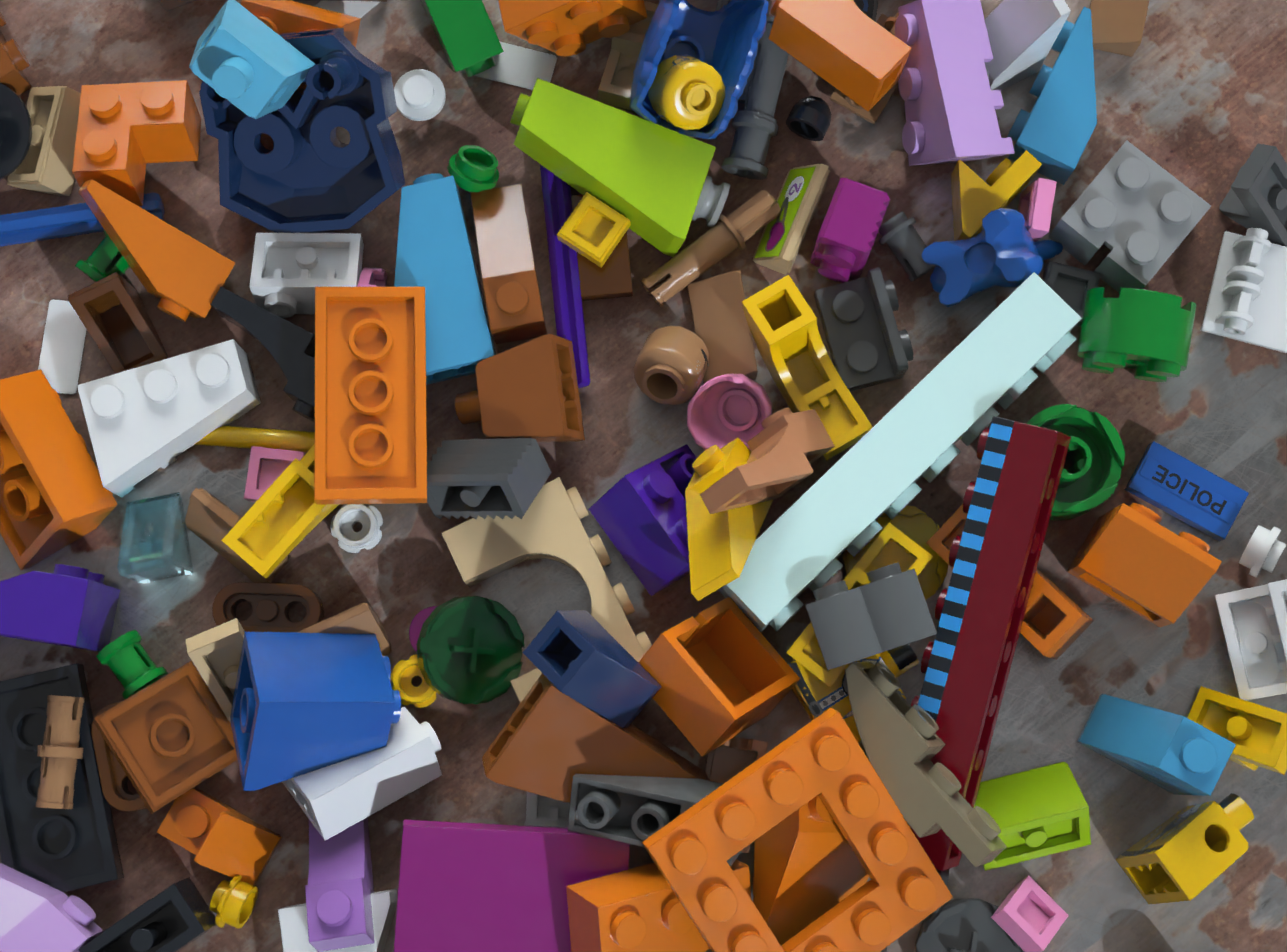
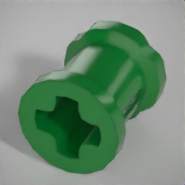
(103, 261)
(130, 663)

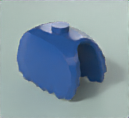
(719, 38)

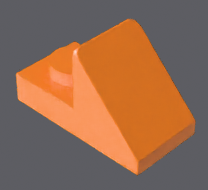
(219, 836)

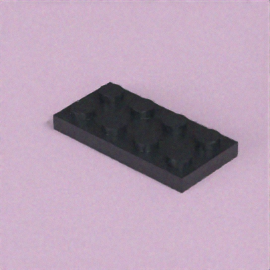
(52, 845)

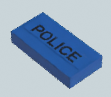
(1186, 491)

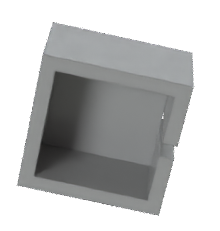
(1133, 212)

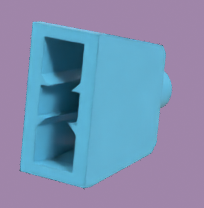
(248, 61)

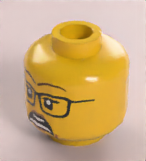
(687, 92)

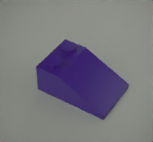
(59, 608)

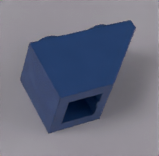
(591, 666)

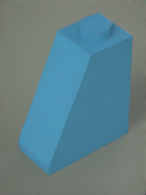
(1157, 745)

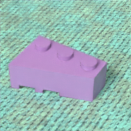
(947, 84)

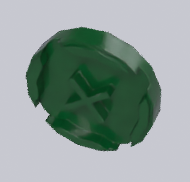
(470, 649)

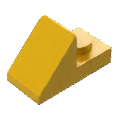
(975, 198)
(1255, 729)

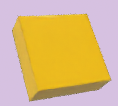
(593, 229)

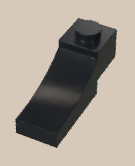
(287, 343)

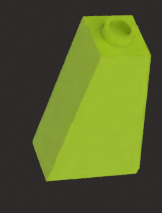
(618, 158)

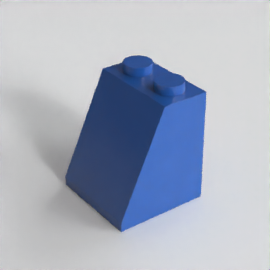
(309, 703)

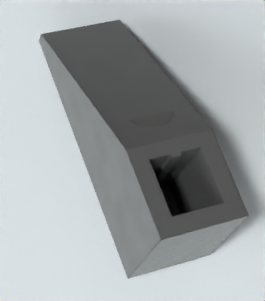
(632, 806)

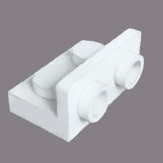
(293, 264)

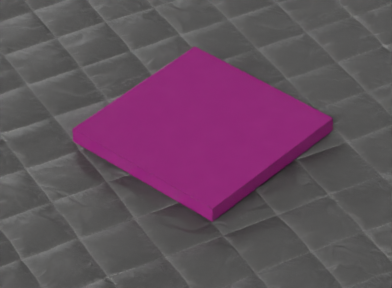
(493, 885)

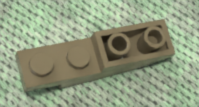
(900, 748)

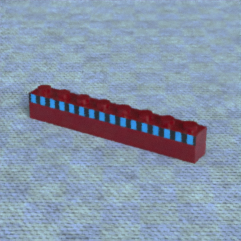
(987, 601)

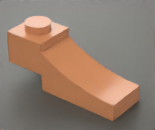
(776, 464)

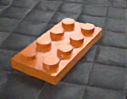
(370, 395)

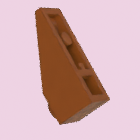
(508, 264)

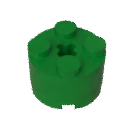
(1137, 332)
(1094, 454)

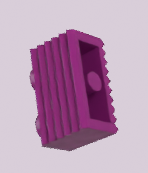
(849, 230)

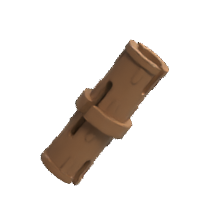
(60, 752)

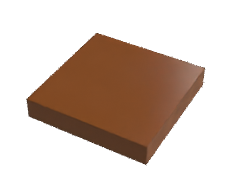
(169, 736)

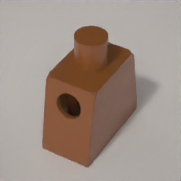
(527, 393)

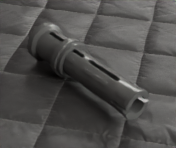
(756, 122)

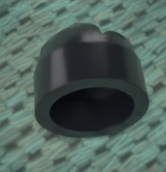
(810, 118)

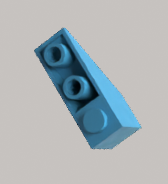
(1065, 105)

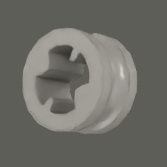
(711, 201)

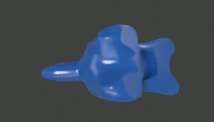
(995, 257)

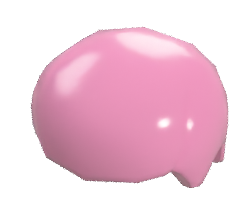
(727, 410)

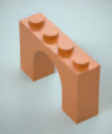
(840, 46)

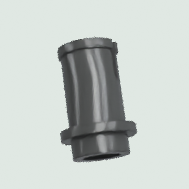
(905, 244)

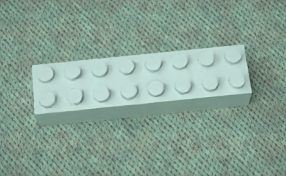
(906, 444)

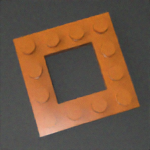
(812, 762)

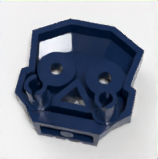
(310, 175)

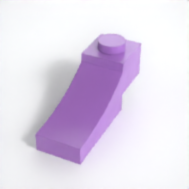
(340, 889)

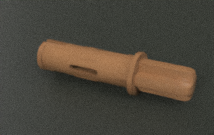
(712, 247)

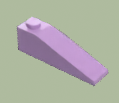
(41, 917)

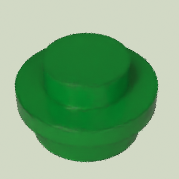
(474, 168)

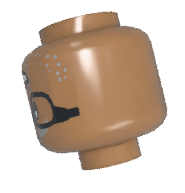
(671, 365)

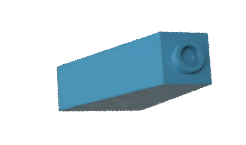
(438, 255)

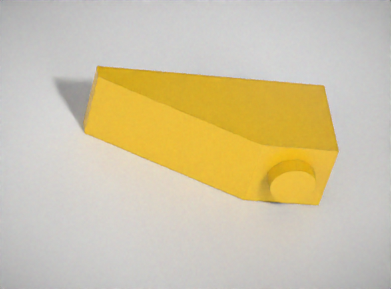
(724, 539)

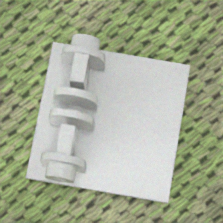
(1249, 291)

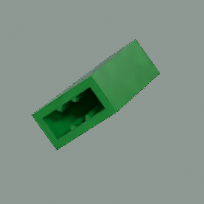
(464, 34)

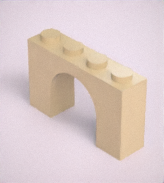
(549, 532)

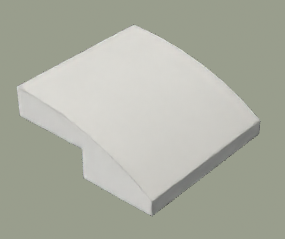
(1257, 638)

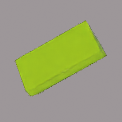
(1037, 813)

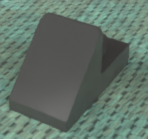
(1260, 194)

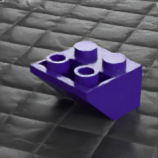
(648, 519)

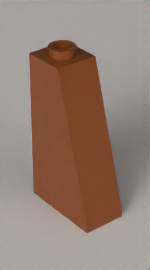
(559, 737)

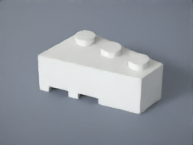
(162, 409)

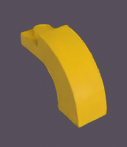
(799, 363)

